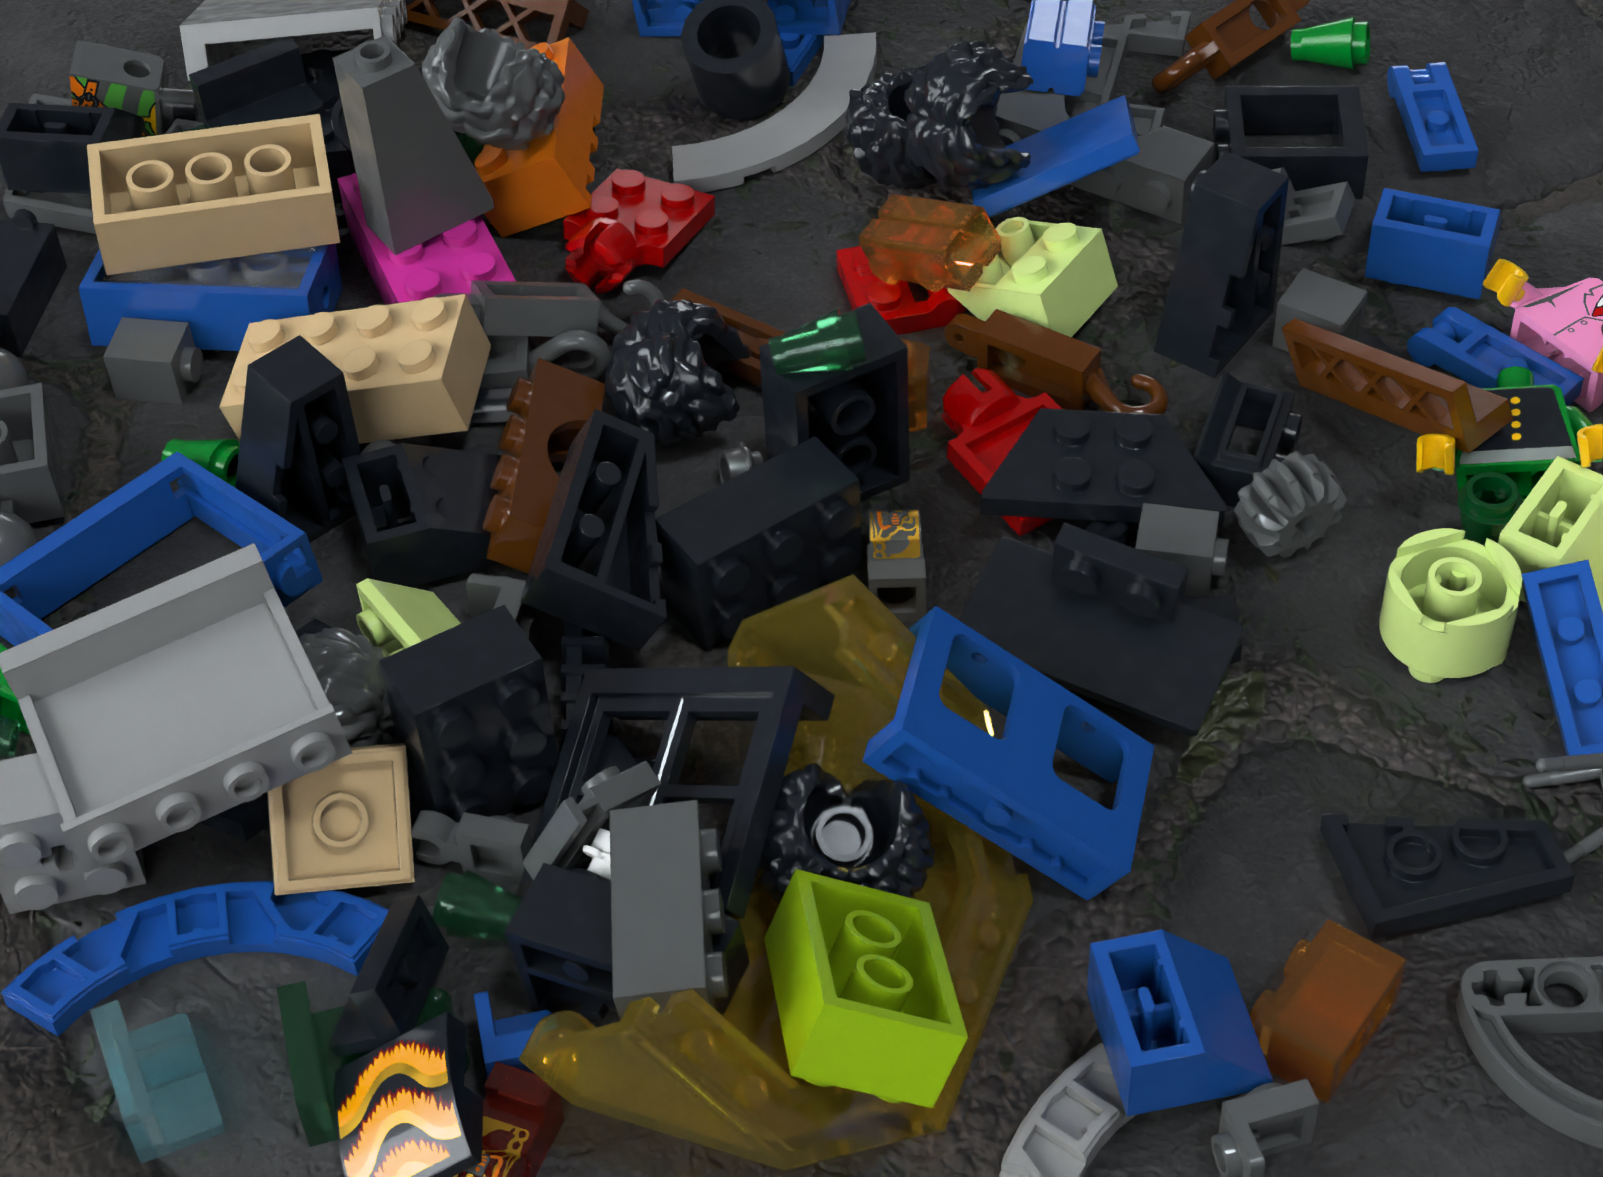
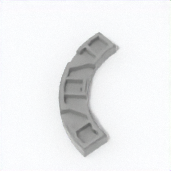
(791, 133)
(1068, 1122)

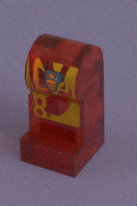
(518, 1124)

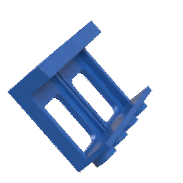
(1009, 783)

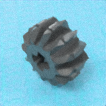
(1290, 504)

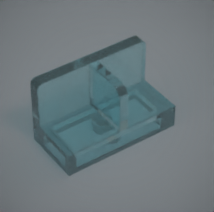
(158, 1082)

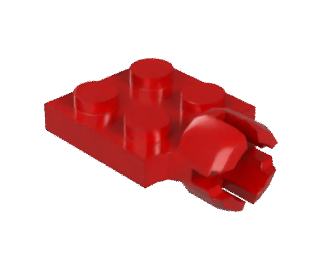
(631, 225)
(987, 430)

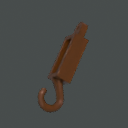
(1229, 39)
(1046, 361)

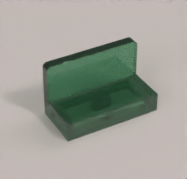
(312, 1060)

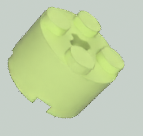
(1450, 605)

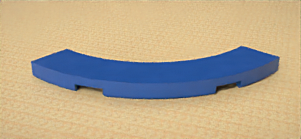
(187, 927)

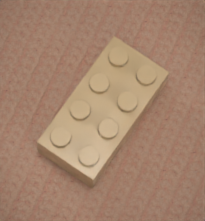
(211, 194)
(403, 364)

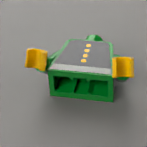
(1527, 444)

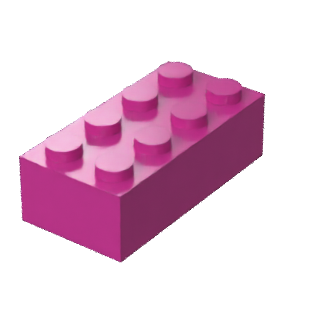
(430, 268)

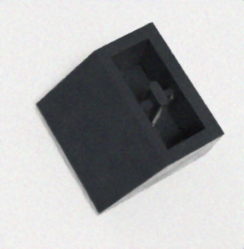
(47, 144)

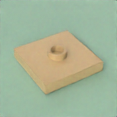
(344, 824)

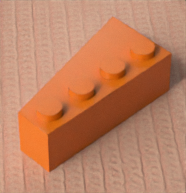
(553, 172)

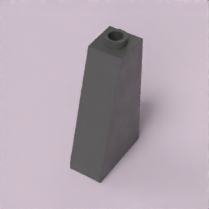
(404, 149)

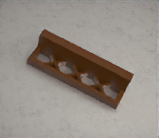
(559, 12)
(1393, 387)

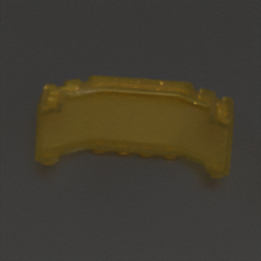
(730, 1074)

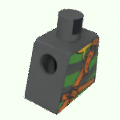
(128, 82)

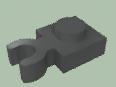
(482, 844)

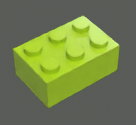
(863, 990)

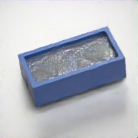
(214, 295)

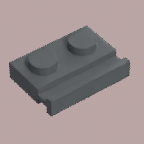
(578, 824)

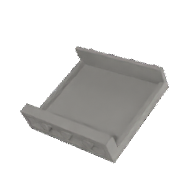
(216, 25)
(172, 707)

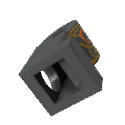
(897, 560)

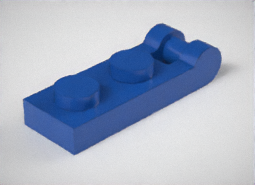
(1433, 117)
(1480, 352)

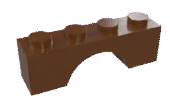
(545, 421)

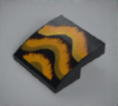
(408, 1106)

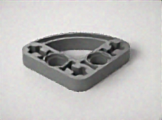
(1505, 1061)

